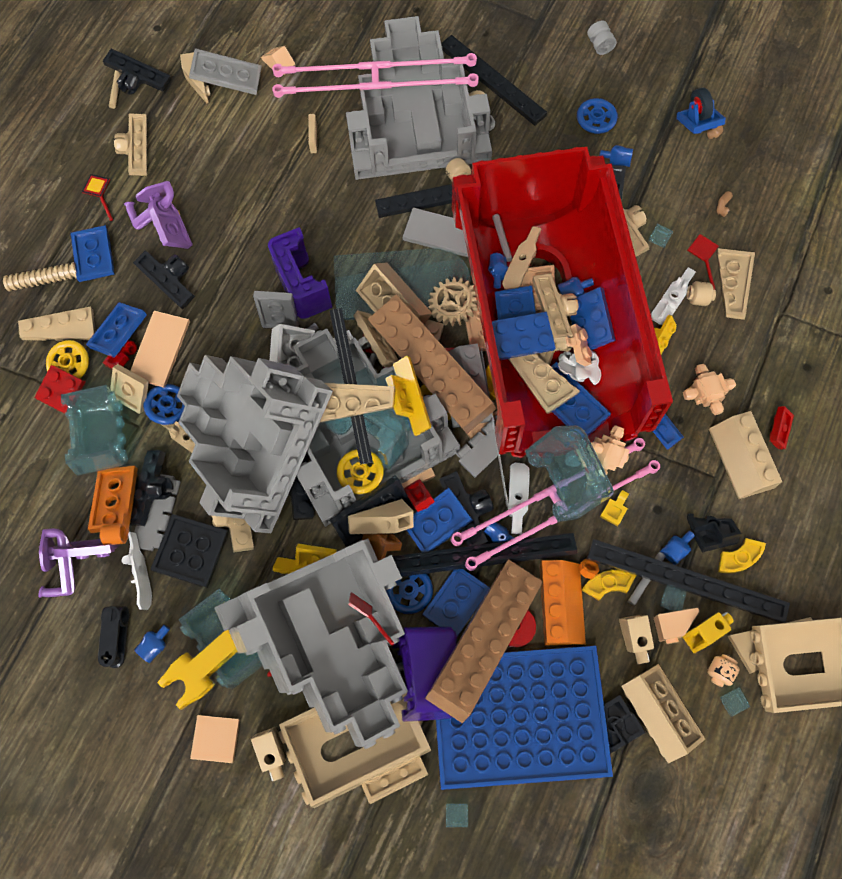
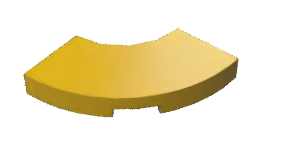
(742, 558)
(608, 581)

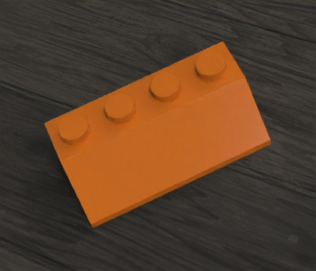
(562, 603)

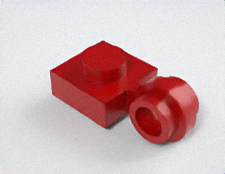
(128, 349)

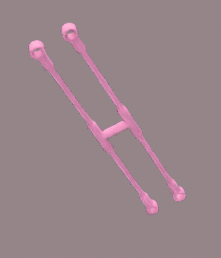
(470, 60)
(550, 491)

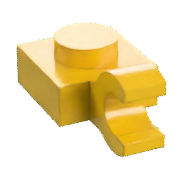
(615, 510)

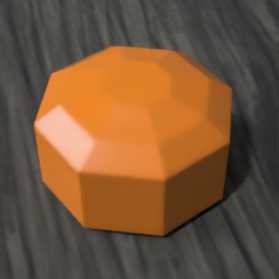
(588, 569)

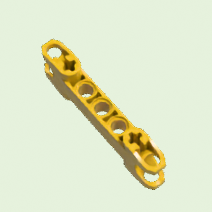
(197, 671)

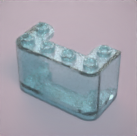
(385, 427)
(94, 430)
(573, 470)
(205, 627)

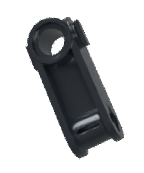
(113, 636)

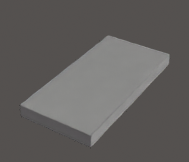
(225, 71)
(435, 232)

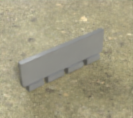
(482, 453)
(148, 535)

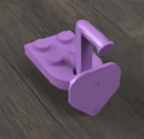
(163, 213)
(64, 552)

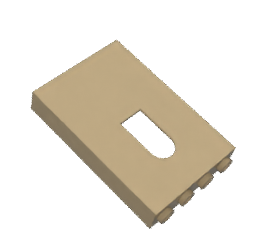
(799, 692)
(328, 780)

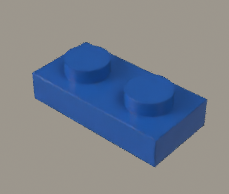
(667, 433)

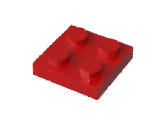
(57, 383)

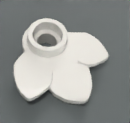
(565, 367)
(583, 372)

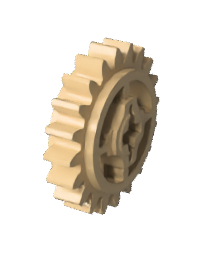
(448, 309)

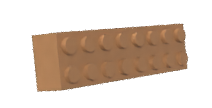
(432, 364)
(484, 642)

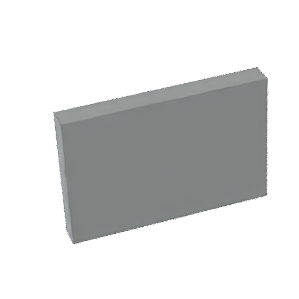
(275, 309)

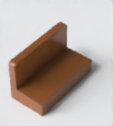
(382, 543)

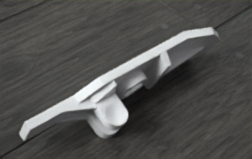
(669, 304)
(518, 486)
(140, 573)

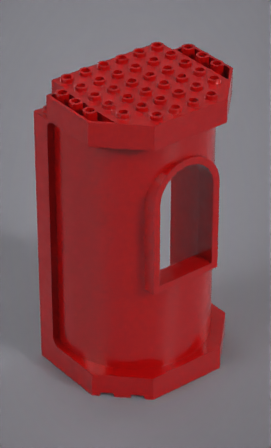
(584, 238)

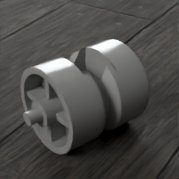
(601, 37)

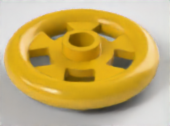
(77, 349)
(367, 485)

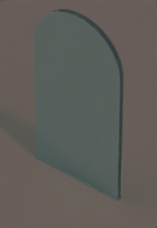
(417, 268)

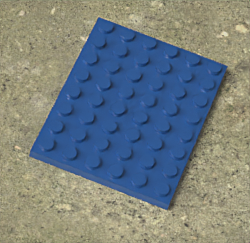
(531, 724)

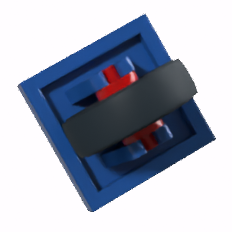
(701, 113)

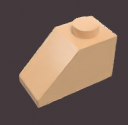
(278, 56)
(674, 624)

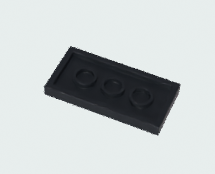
(385, 493)

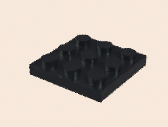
(189, 551)

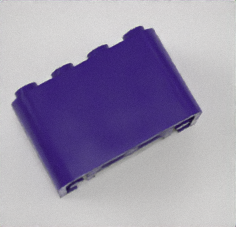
(288, 257)
(423, 657)

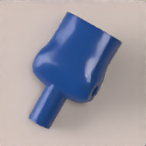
(618, 155)
(498, 268)
(574, 286)
(498, 533)
(677, 548)
(152, 644)

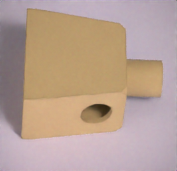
(634, 628)
(269, 743)

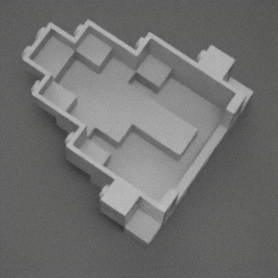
(416, 125)
(249, 433)
(319, 476)
(324, 644)

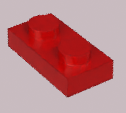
(781, 427)
(419, 495)

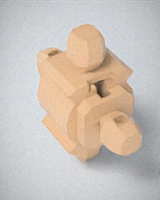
(709, 389)
(611, 450)

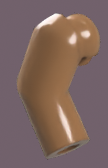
(716, 132)
(725, 198)

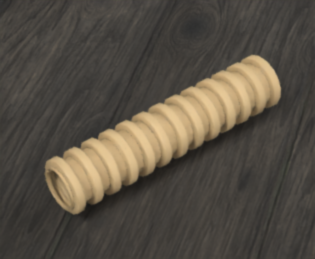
(39, 277)

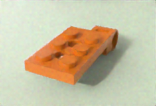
(113, 520)

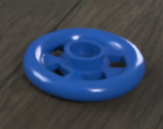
(600, 113)
(150, 403)
(414, 606)

